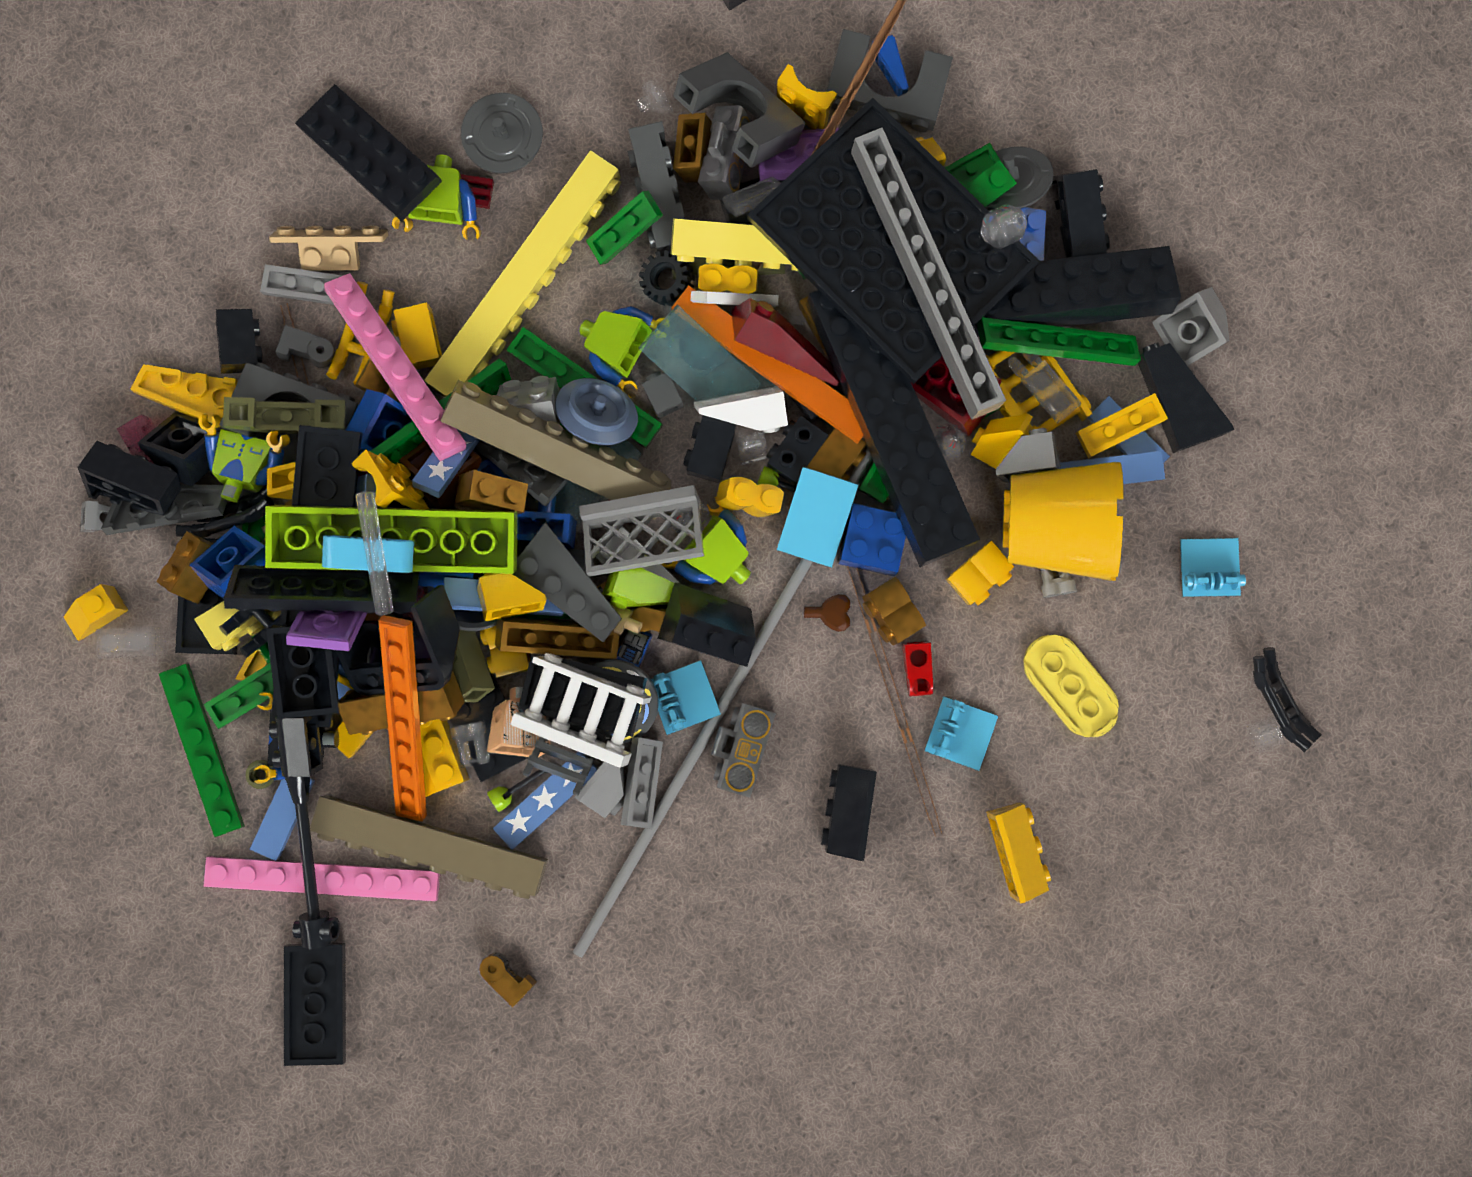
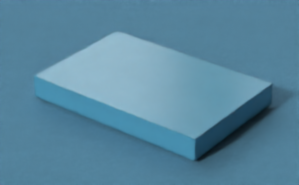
(817, 516)

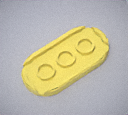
(1071, 686)

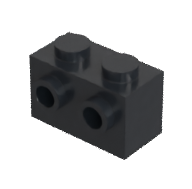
(237, 339)
(710, 449)
(796, 449)

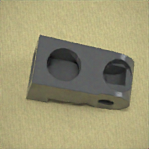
(306, 346)

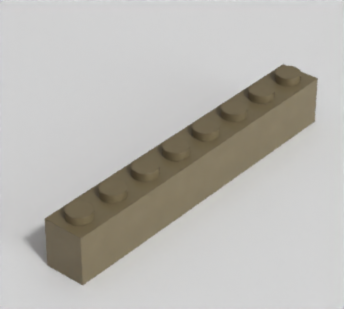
(548, 445)
(428, 845)

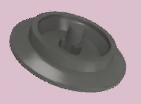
(501, 133)
(1031, 172)

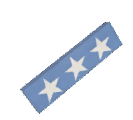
(437, 474)
(538, 806)

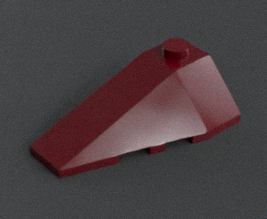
(768, 332)
(940, 393)

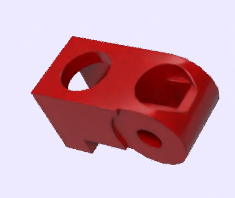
(918, 668)

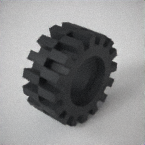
(652, 272)

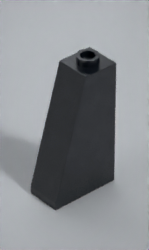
(1189, 407)

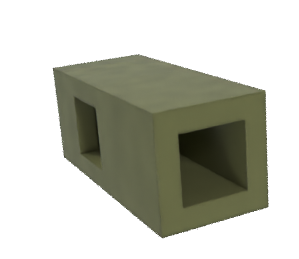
(471, 668)

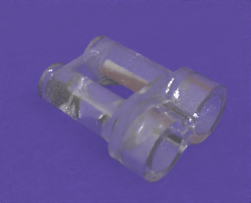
(469, 732)

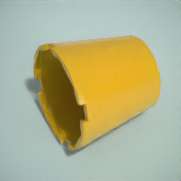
(1066, 520)

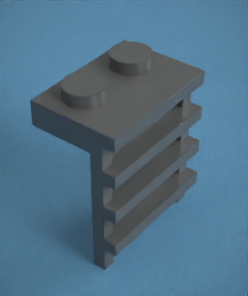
(585, 763)

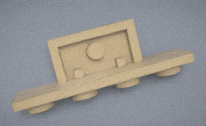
(328, 248)

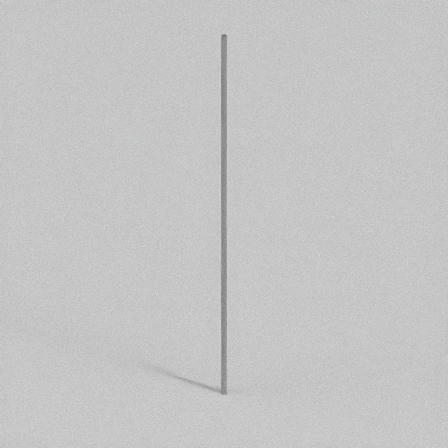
(701, 742)

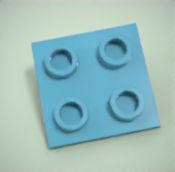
(1211, 567)
(685, 697)
(961, 733)

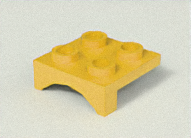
(805, 102)
(391, 481)

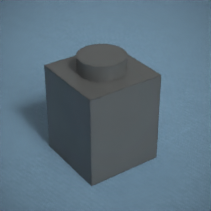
(662, 394)

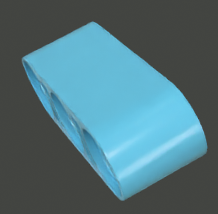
(349, 553)

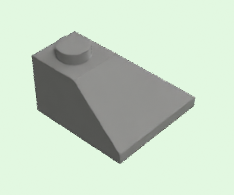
(1195, 326)
(1030, 454)
(604, 790)

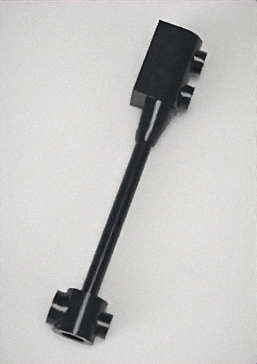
(299, 759)

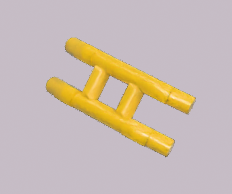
(347, 345)

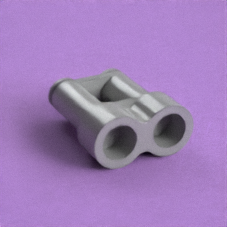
(1058, 586)

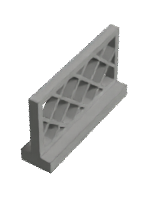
(643, 508)

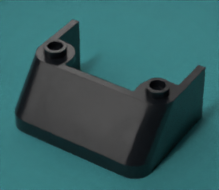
(433, 651)

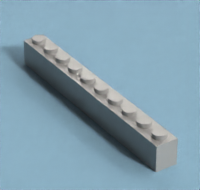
(927, 274)

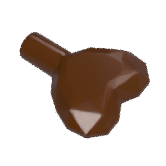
(832, 612)

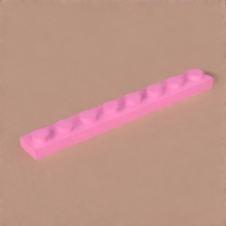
(394, 366)
(330, 878)

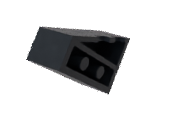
(1082, 213)
(128, 478)

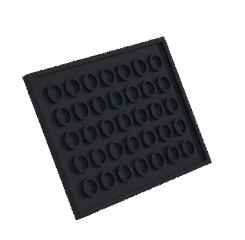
(838, 241)

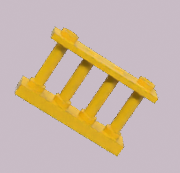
(1011, 408)

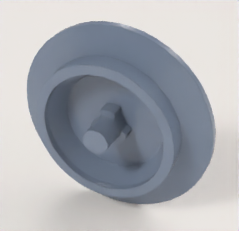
(596, 411)

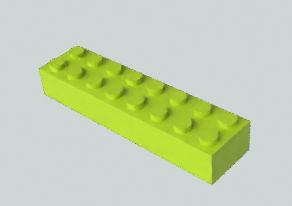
(442, 537)

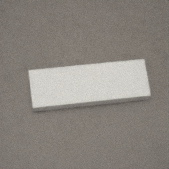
(730, 298)

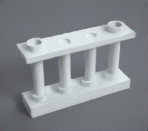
(558, 729)

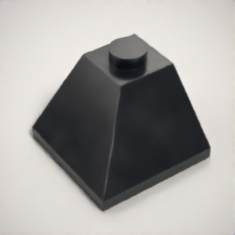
(179, 445)

